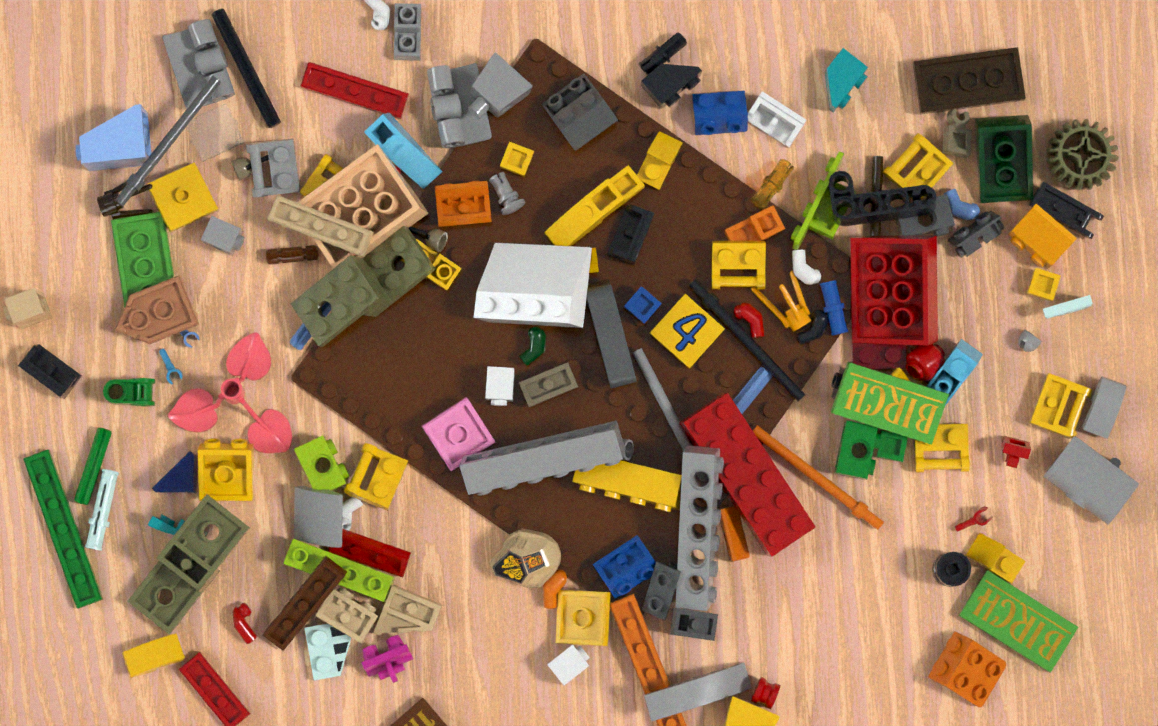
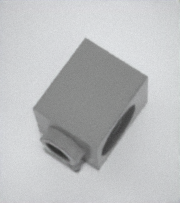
(223, 236)

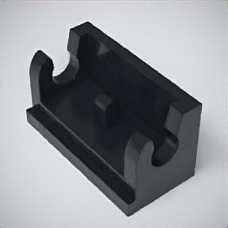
(630, 234)
(50, 371)

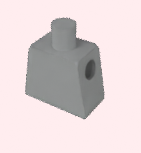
(497, 88)

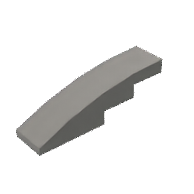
(697, 691)

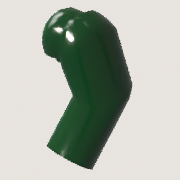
(537, 345)

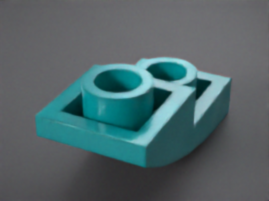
(166, 524)

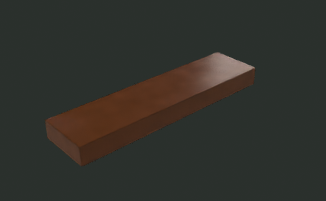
(304, 603)

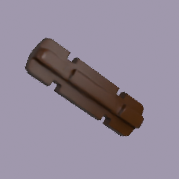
(292, 254)

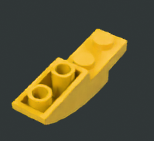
(594, 208)

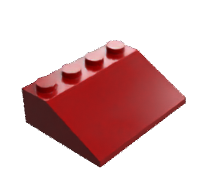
(894, 289)

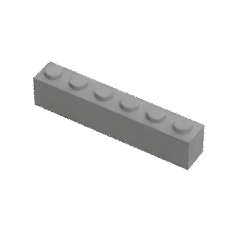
(542, 458)

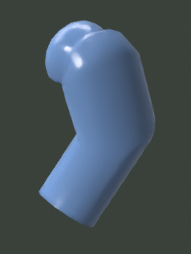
(961, 209)

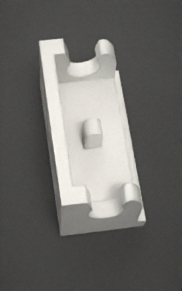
(775, 119)

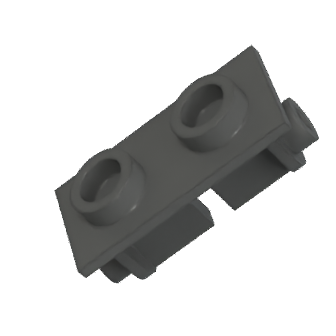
(966, 238)
(661, 590)

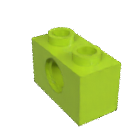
(311, 453)

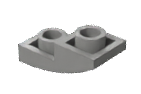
(407, 32)
(1105, 407)

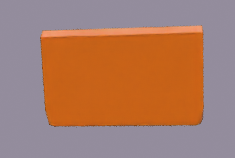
(734, 534)

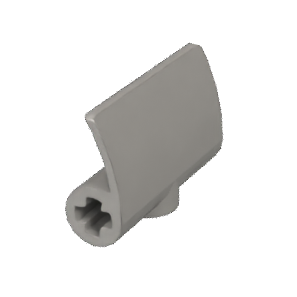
(196, 59)
(450, 106)
(1091, 480)

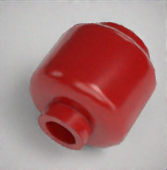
(925, 361)

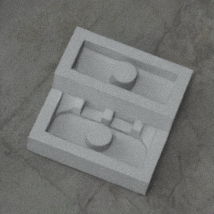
(318, 516)

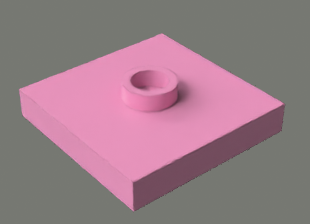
(458, 433)

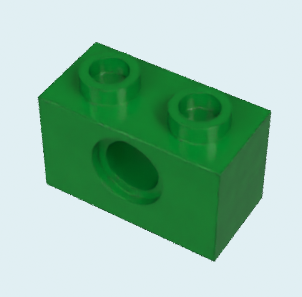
(853, 434)

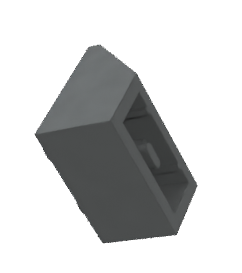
(579, 111)

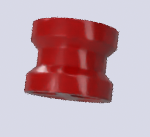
(765, 693)

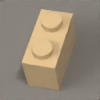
(27, 308)

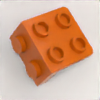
(967, 669)

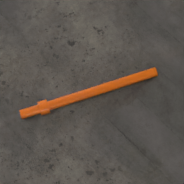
(858, 508)

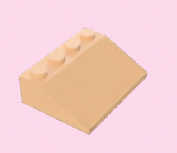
(369, 196)

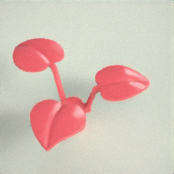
(249, 360)

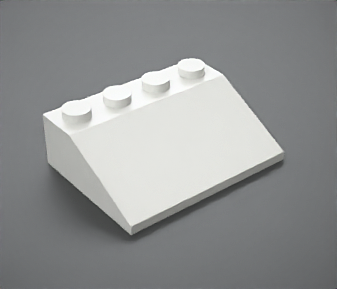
(534, 285)

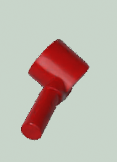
(976, 519)

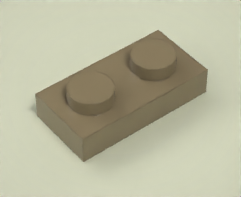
(548, 385)

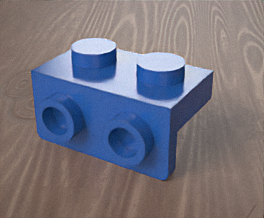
(720, 112)

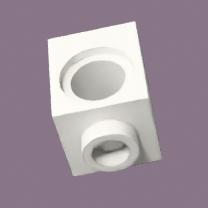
(499, 385)
(569, 664)

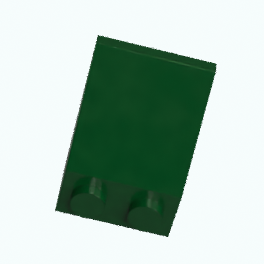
(1004, 158)

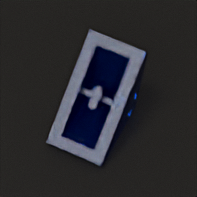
(181, 478)

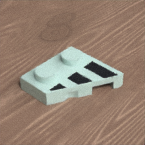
(326, 650)

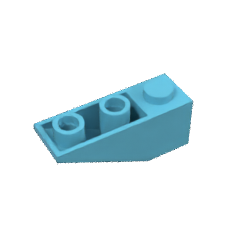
(403, 150)
(955, 369)

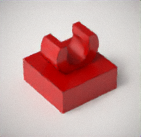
(1015, 449)

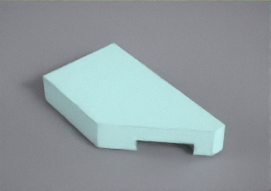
(1068, 307)

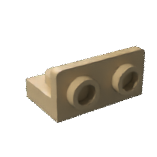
(348, 615)

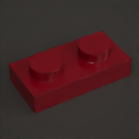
(879, 356)

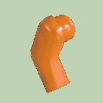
(552, 587)

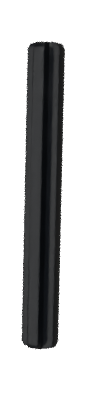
(246, 68)

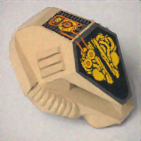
(527, 558)

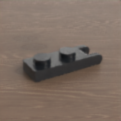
(1065, 209)

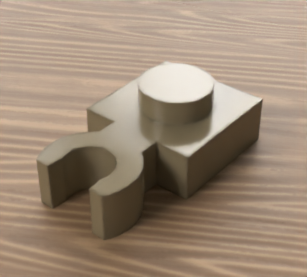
(955, 137)

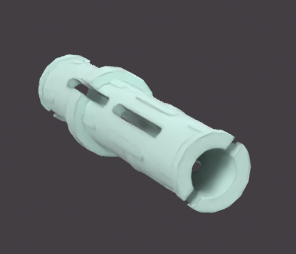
(101, 510)

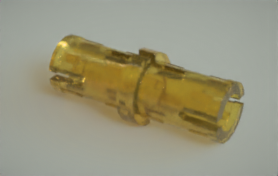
(772, 184)

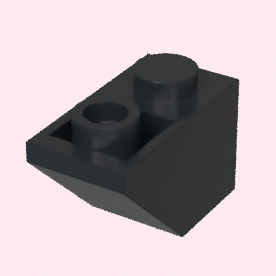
(669, 81)

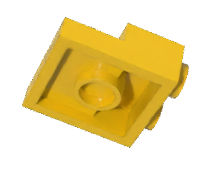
(226, 470)

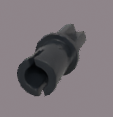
(663, 53)

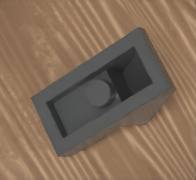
(693, 624)

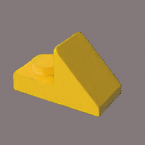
(659, 160)
(995, 558)

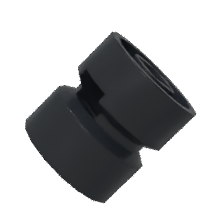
(951, 569)

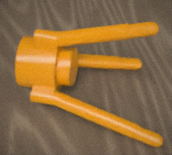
(797, 315)

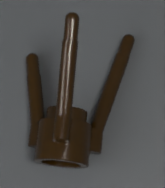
(109, 206)

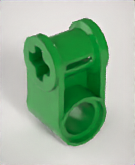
(132, 392)

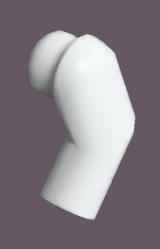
(380, 14)
(802, 270)

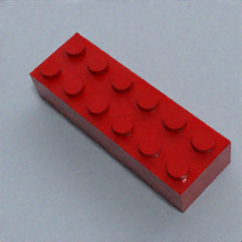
(749, 475)

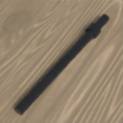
(711, 301)

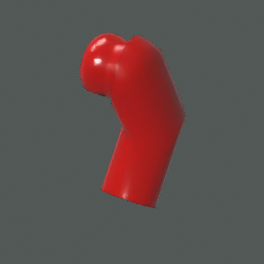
(753, 316)
(240, 623)

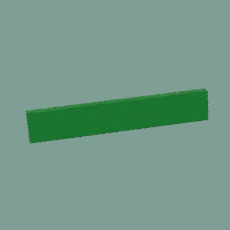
(63, 529)

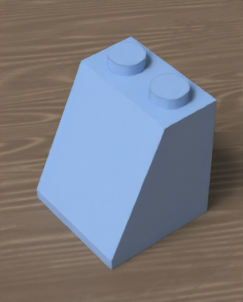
(117, 142)

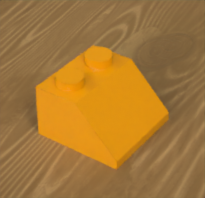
(1041, 237)

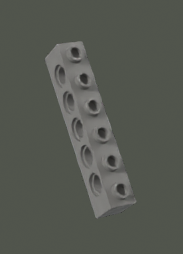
(689, 594)

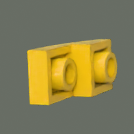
(444, 271)
(153, 655)

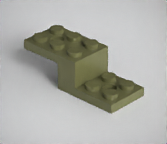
(362, 286)
(188, 564)

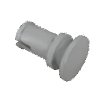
(507, 196)

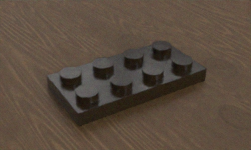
(969, 80)

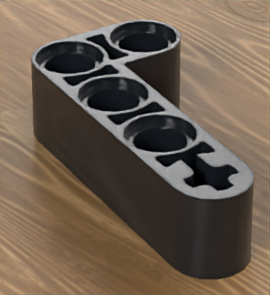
(882, 199)

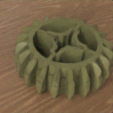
(1094, 155)

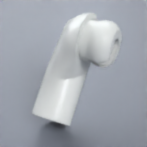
(348, 507)

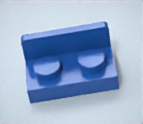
(626, 567)

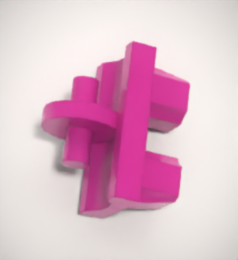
(388, 663)

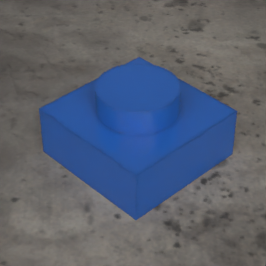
(642, 305)

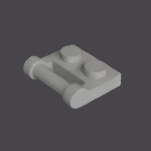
(282, 167)

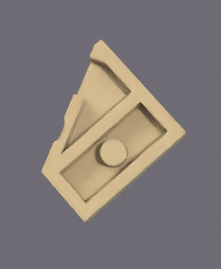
(407, 612)

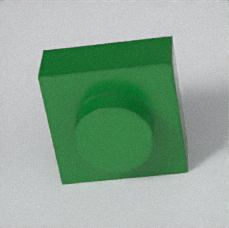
(892, 446)

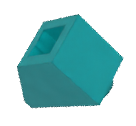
(841, 77)

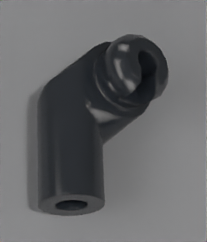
(817, 328)

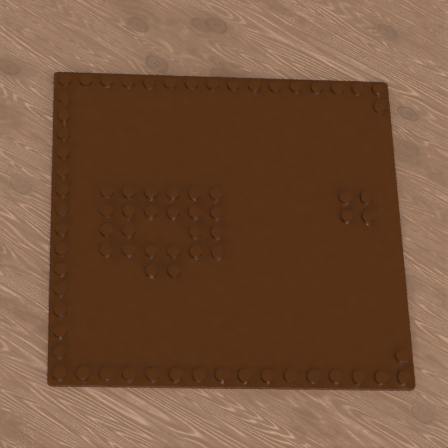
(432, 352)

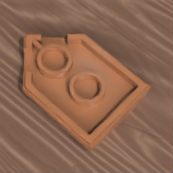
(158, 312)

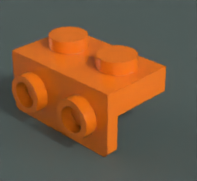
(463, 203)

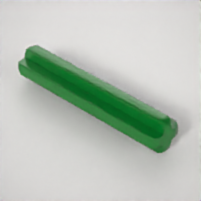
(93, 466)

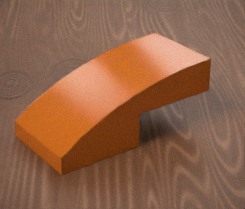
(756, 227)

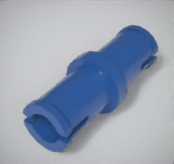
(834, 307)

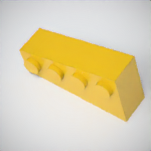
(635, 482)

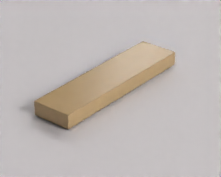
(320, 226)

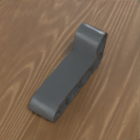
(610, 334)

